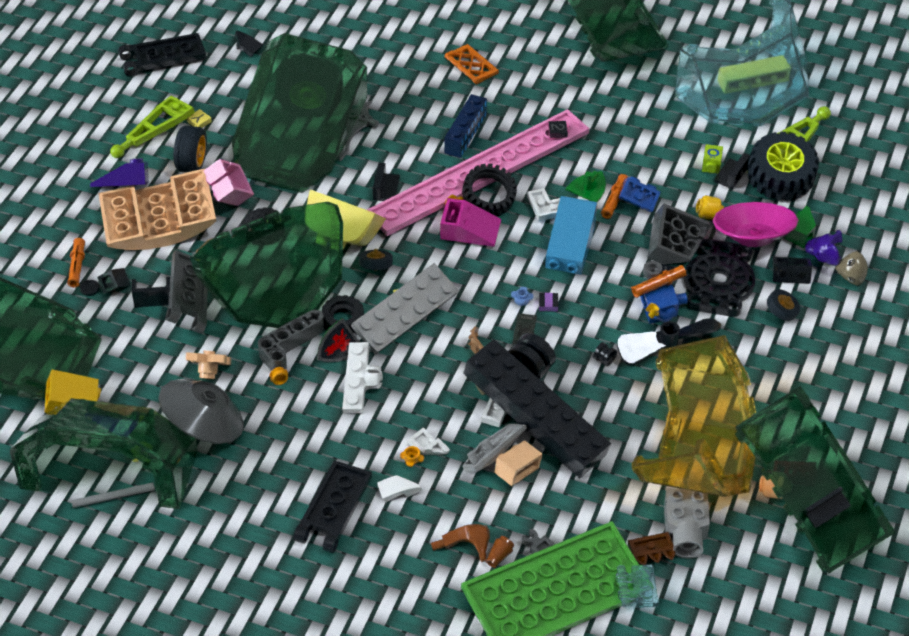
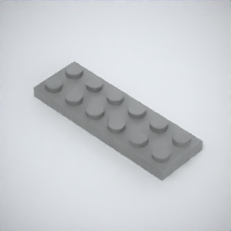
(404, 308)

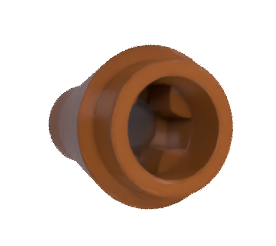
(501, 549)

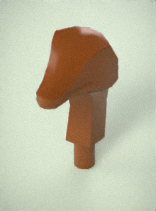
(474, 533)

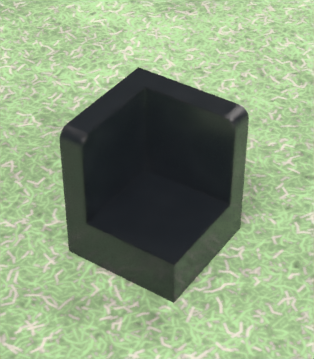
(113, 280)

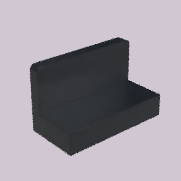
(732, 171)
(384, 184)
(827, 507)

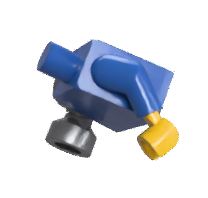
(663, 302)

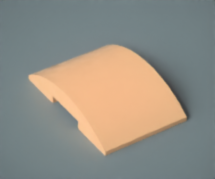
(157, 213)

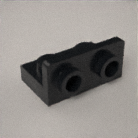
(792, 270)

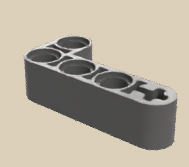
(277, 343)

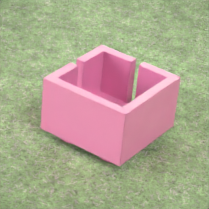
(228, 182)

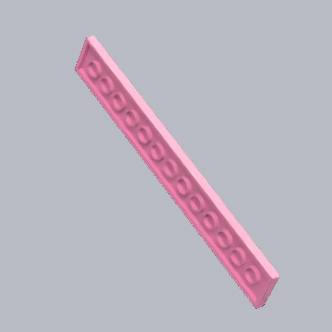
(510, 154)

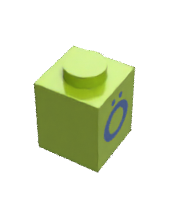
(712, 158)

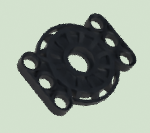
(717, 262)

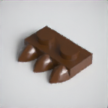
(652, 548)

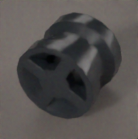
(605, 354)

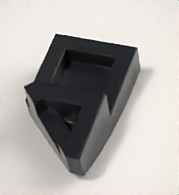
(247, 43)

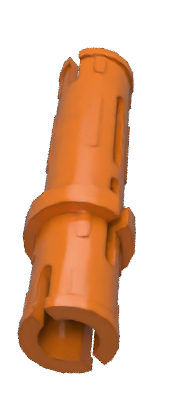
(613, 199)
(77, 256)
(665, 278)

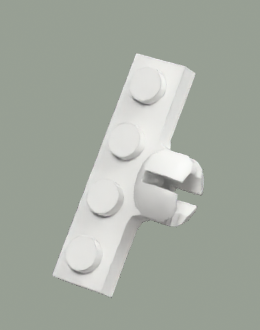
(359, 377)

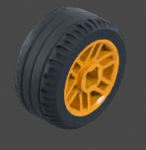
(190, 148)

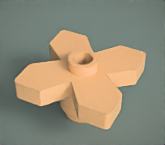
(208, 362)

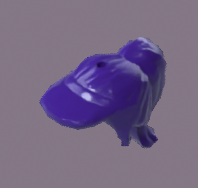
(824, 248)

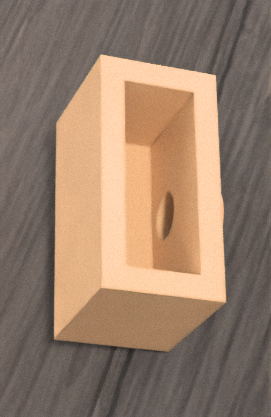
(517, 462)

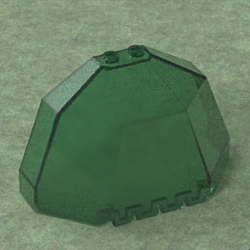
(274, 266)

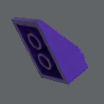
(128, 174)

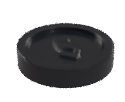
(89, 287)

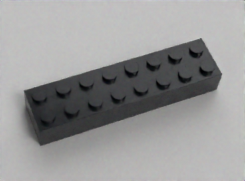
(537, 407)

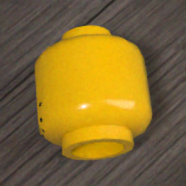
(708, 207)

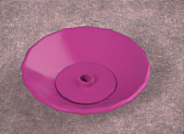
(755, 222)

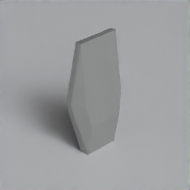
(492, 447)

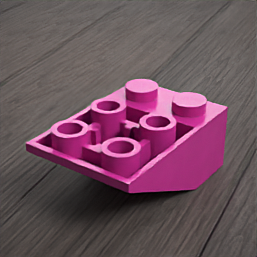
(468, 223)

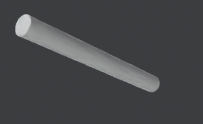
(113, 495)

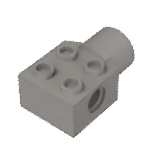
(686, 521)

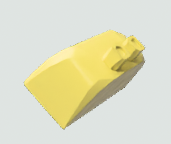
(358, 224)

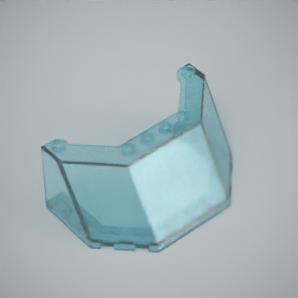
(748, 81)

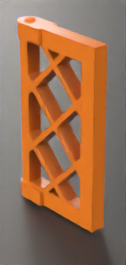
(473, 54)

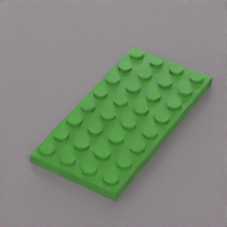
(552, 586)

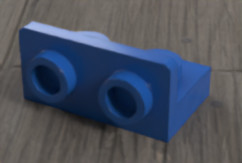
(639, 194)

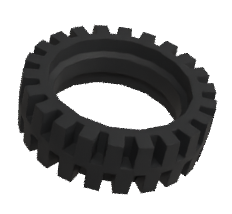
(496, 174)

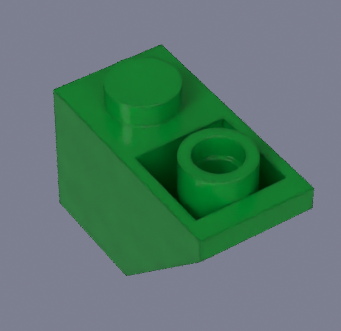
(804, 230)

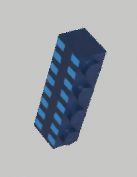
(465, 126)

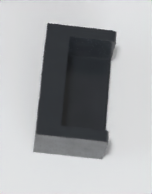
(150, 296)

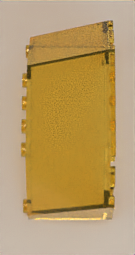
(705, 403)

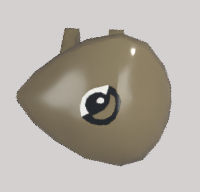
(853, 268)

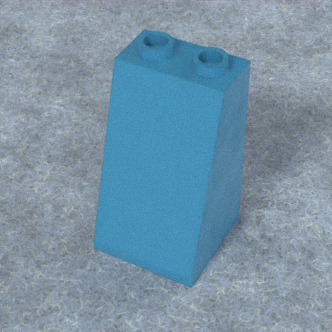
(571, 235)

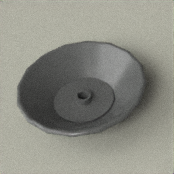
(201, 410)

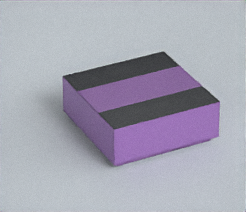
(548, 301)

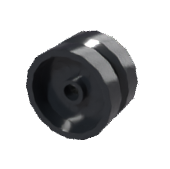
(534, 354)

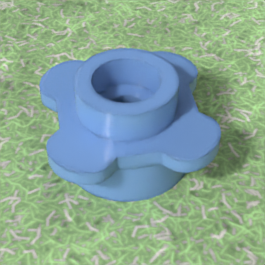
(522, 296)

